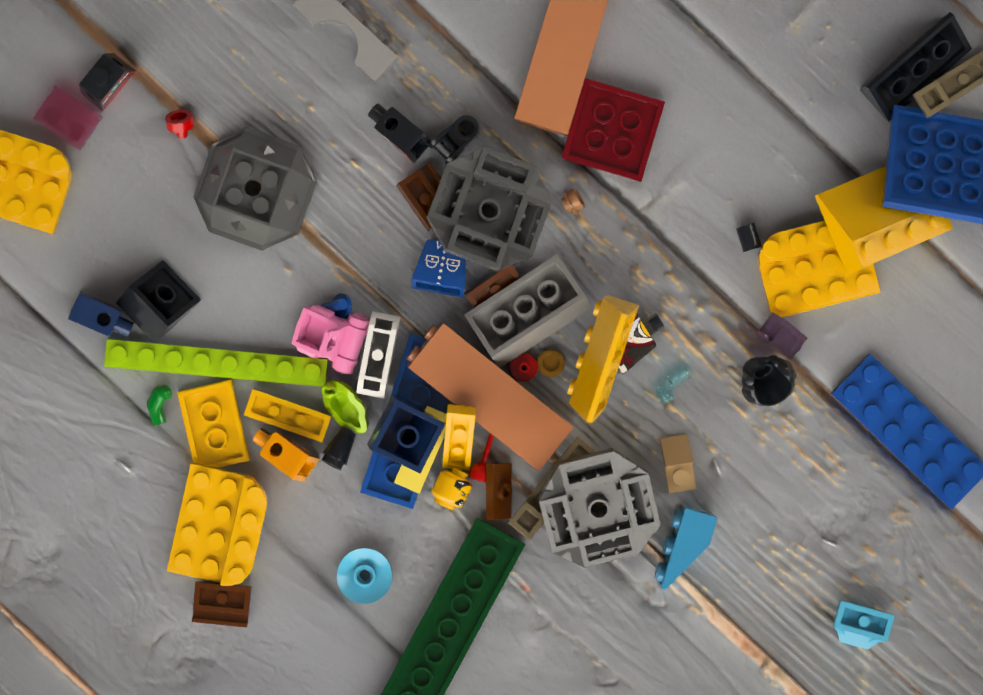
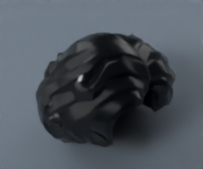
(768, 380)

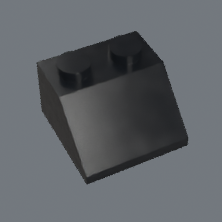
(158, 301)

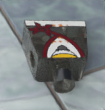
(640, 341)

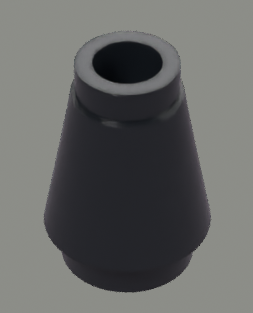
(339, 449)

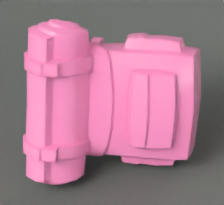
(330, 337)

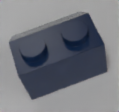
(405, 434)

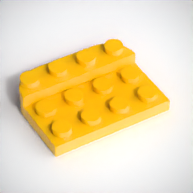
(32, 182)
(806, 271)
(218, 525)

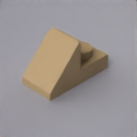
(678, 463)

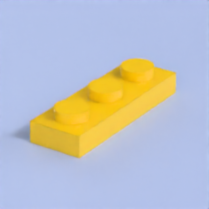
(287, 415)
(459, 437)

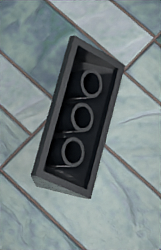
(917, 66)

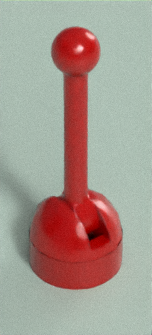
(478, 470)

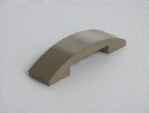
(951, 86)
(529, 516)

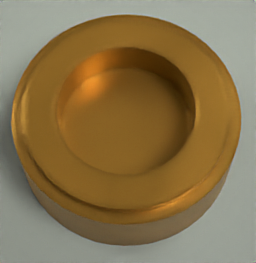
(550, 363)

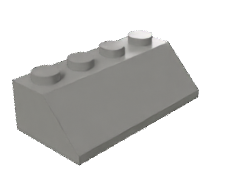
(528, 311)

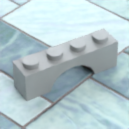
(372, 55)

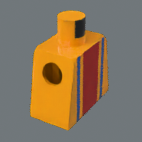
(293, 461)

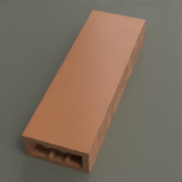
(560, 64)
(500, 402)

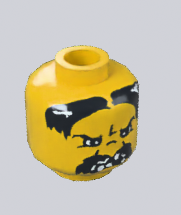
(451, 488)

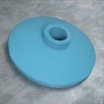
(354, 586)

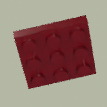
(613, 130)

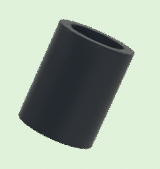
(748, 237)

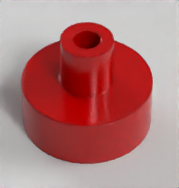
(180, 122)
(524, 375)

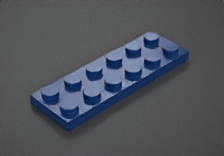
(910, 431)
(382, 470)

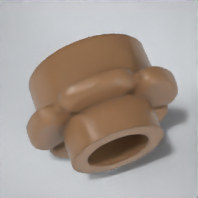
(573, 201)

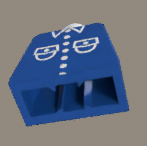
(439, 271)

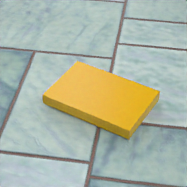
(214, 424)

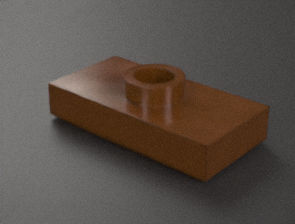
(498, 491)

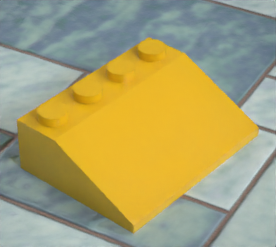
(865, 229)
(602, 357)

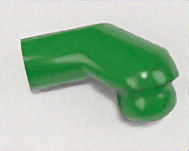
(155, 403)

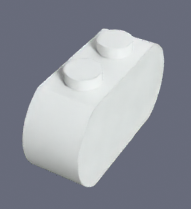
(378, 354)

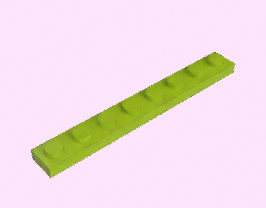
(216, 362)

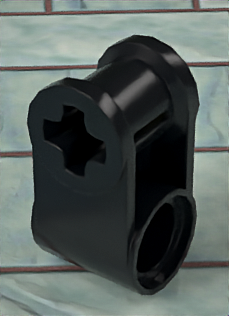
(454, 139)

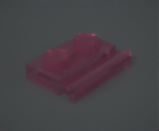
(67, 118)

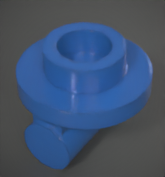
(340, 305)

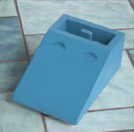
(689, 539)

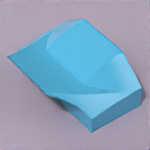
(861, 624)

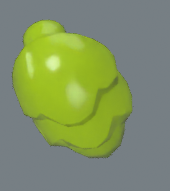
(345, 406)

